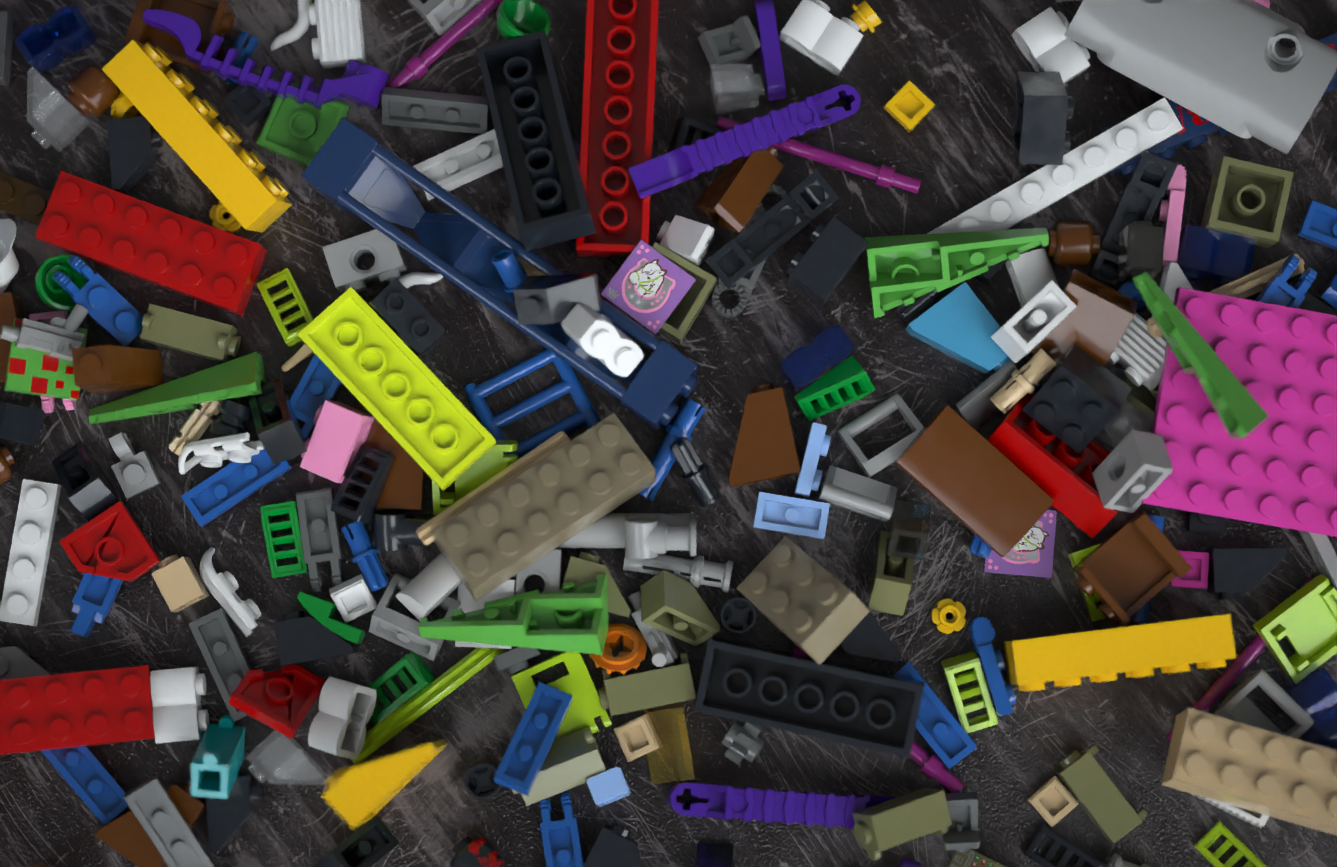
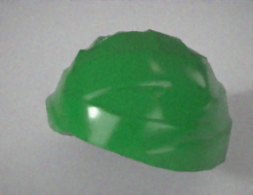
(521, 18)
(49, 290)

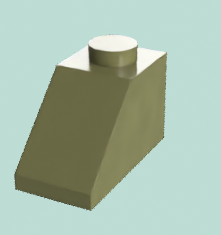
(583, 571)
(890, 580)
(676, 609)

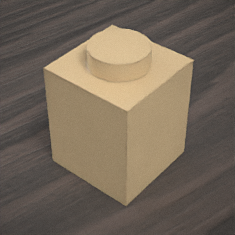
(179, 583)

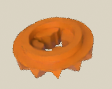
(633, 649)

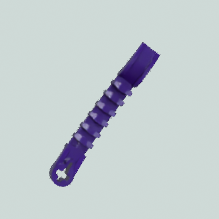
(359, 83)
(742, 140)
(770, 805)

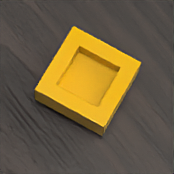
(909, 106)

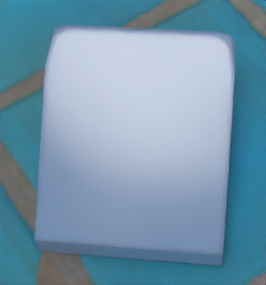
(608, 786)

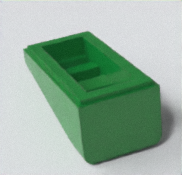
(841, 384)
(271, 541)
(418, 670)

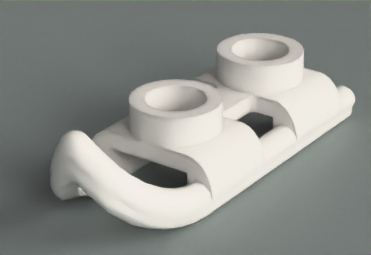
(232, 449)
(223, 589)

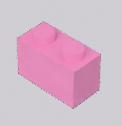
(335, 440)

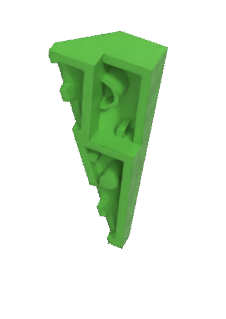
(920, 263)
(224, 381)
(1228, 396)
(557, 620)

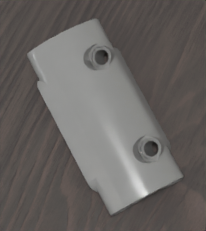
(1214, 60)

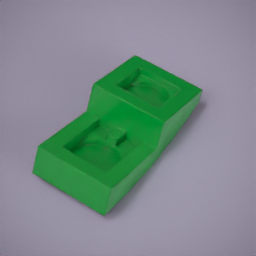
(324, 612)

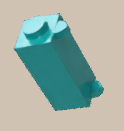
(218, 759)

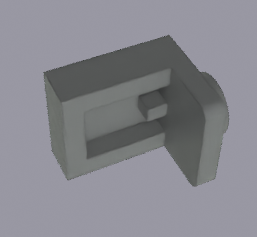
(730, 42)
(516, 659)
(964, 818)

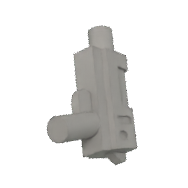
(55, 339)
(659, 642)

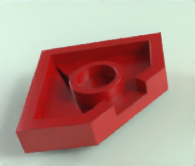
(111, 546)
(278, 697)

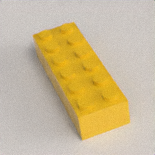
(198, 136)
(1117, 650)

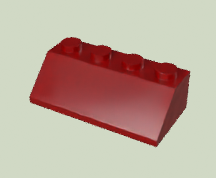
(1055, 467)

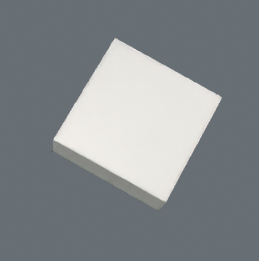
(353, 598)

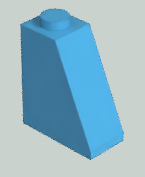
(962, 330)

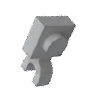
(134, 471)

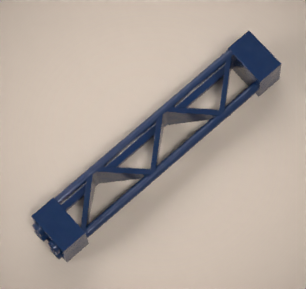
(371, 182)

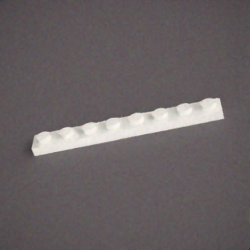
(1078, 169)

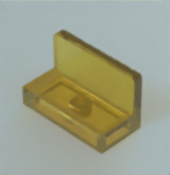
(674, 759)

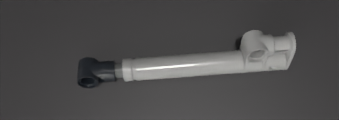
(639, 533)

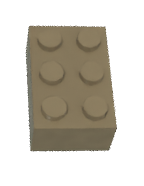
(803, 600)

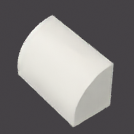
(1030, 274)
(429, 587)

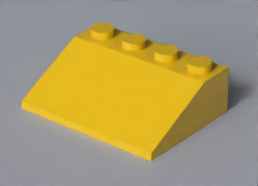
(365, 789)

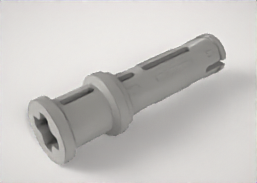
(696, 571)

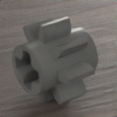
(743, 742)

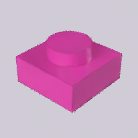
(1198, 575)

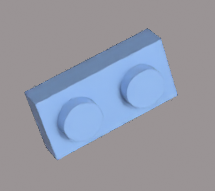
(817, 445)
(791, 515)

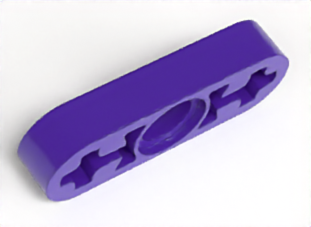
(770, 49)

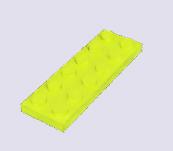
(397, 388)

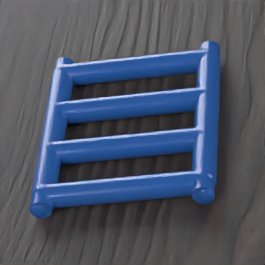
(569, 384)

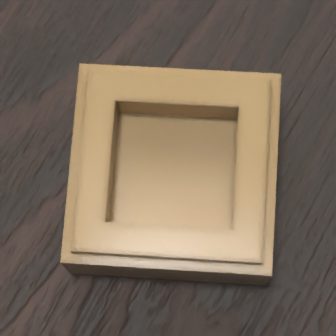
(637, 737)
(1052, 801)

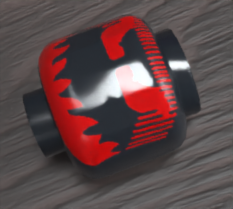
(476, 854)

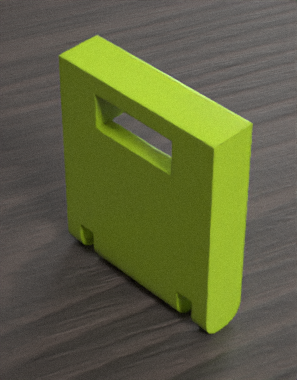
(481, 471)
(1309, 625)
(586, 699)

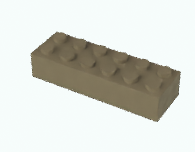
(544, 506)

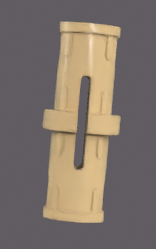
(1023, 381)

